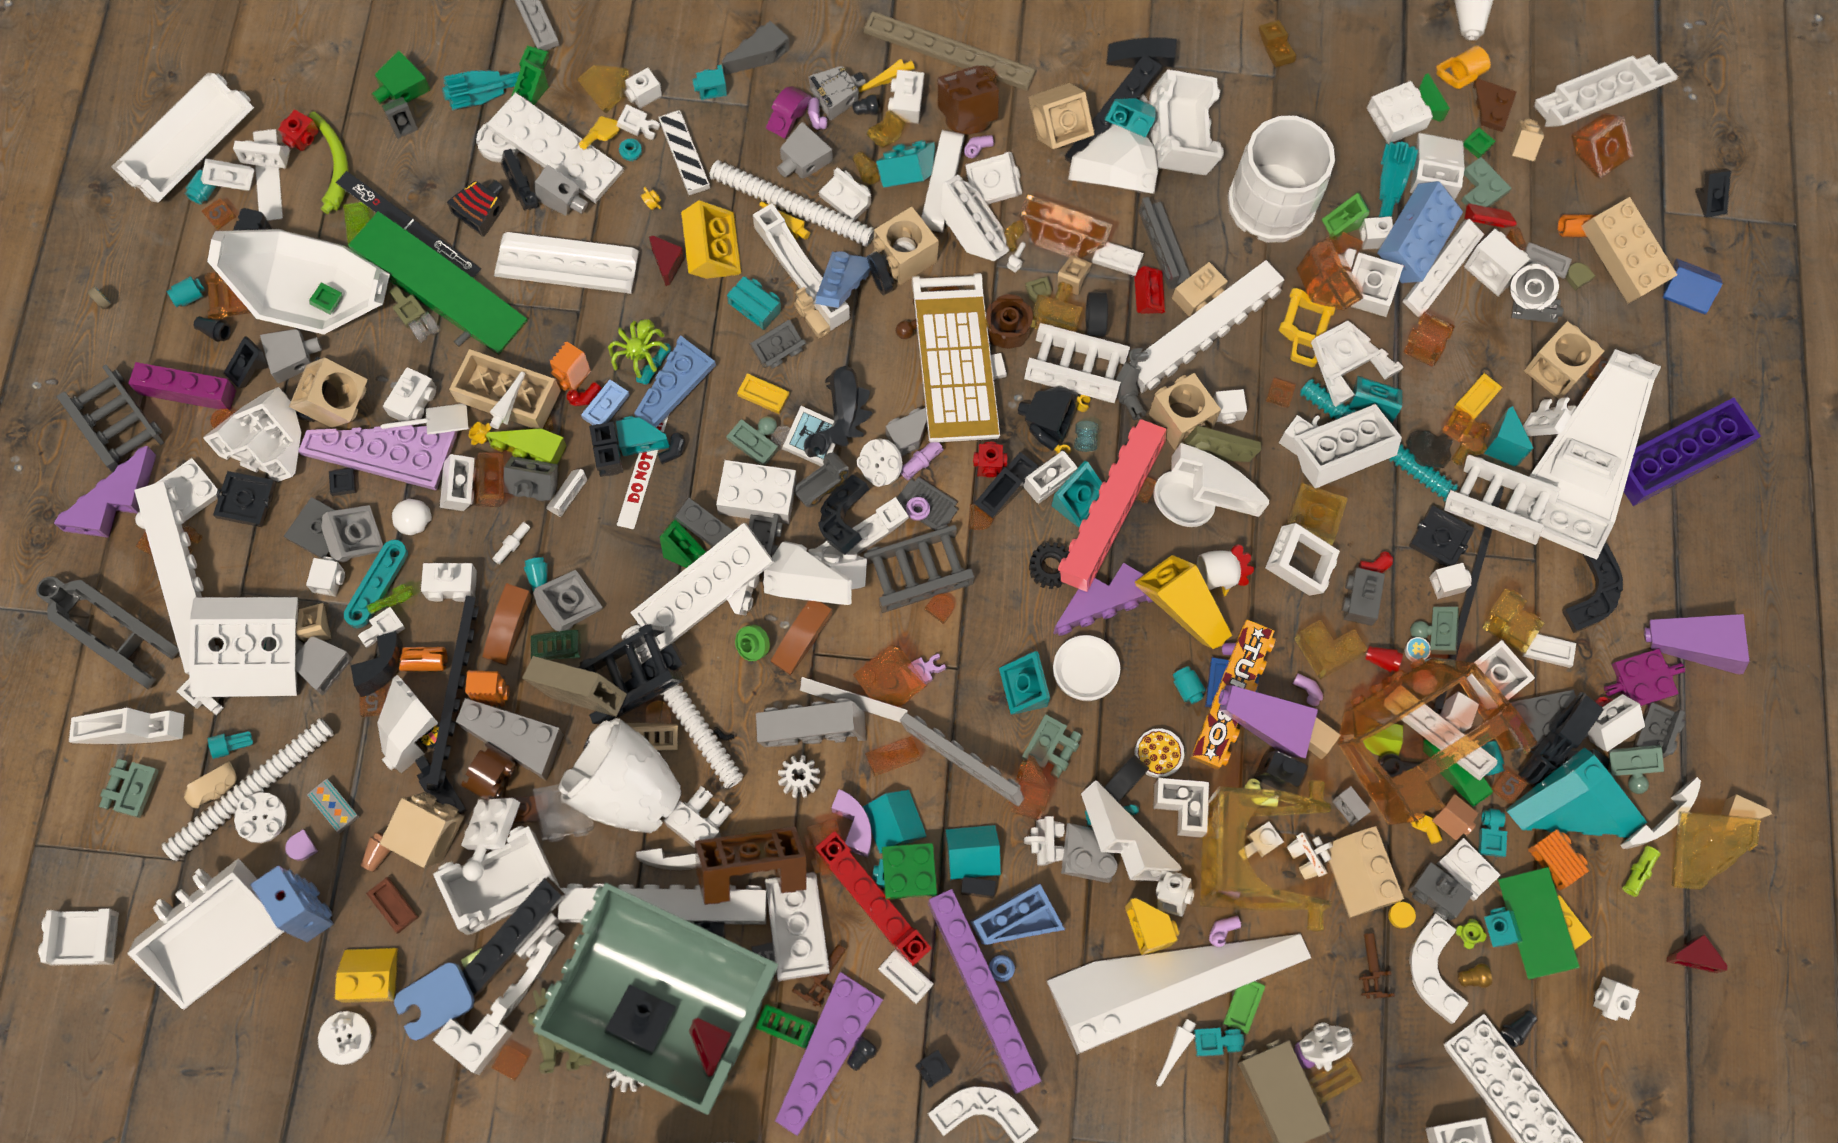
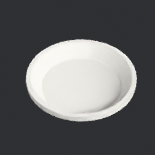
(1175, 500)
(1086, 668)

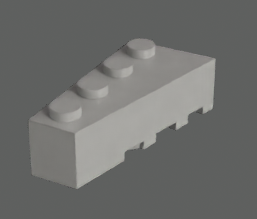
(525, 739)

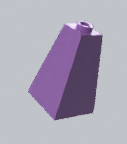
(1703, 640)
(1274, 720)

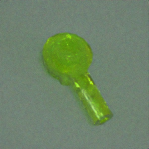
(400, 594)

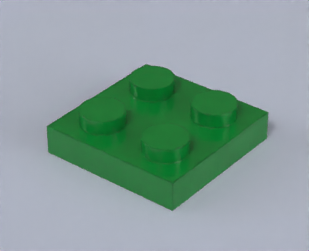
(909, 871)

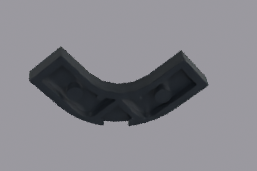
(833, 513)
(1606, 595)

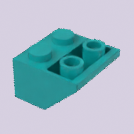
(906, 164)

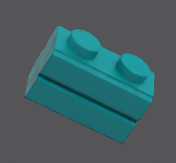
(754, 302)

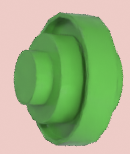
(752, 642)

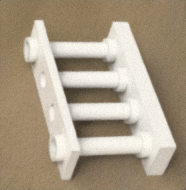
(1074, 380)
(1496, 518)

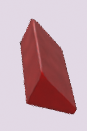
(1489, 216)
(1149, 291)

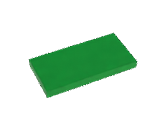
(1542, 926)

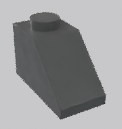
(399, 117)

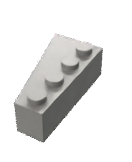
(811, 723)

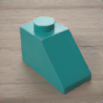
(639, 436)

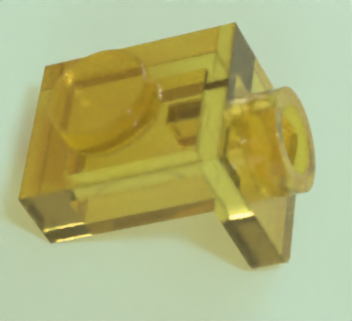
(887, 130)

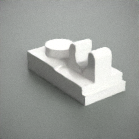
(227, 174)

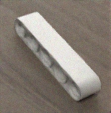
(944, 168)

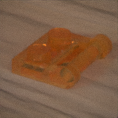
(232, 304)
(1460, 425)

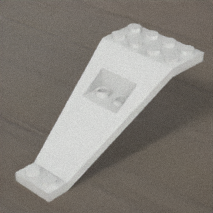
(1594, 457)

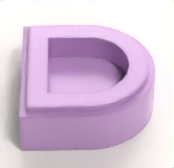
(300, 846)

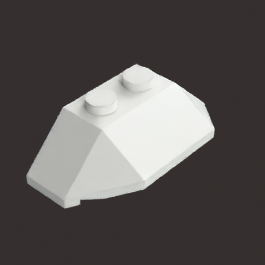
(972, 220)

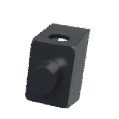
(1281, 772)

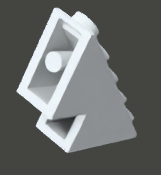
(1121, 833)

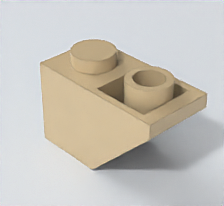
(1527, 139)

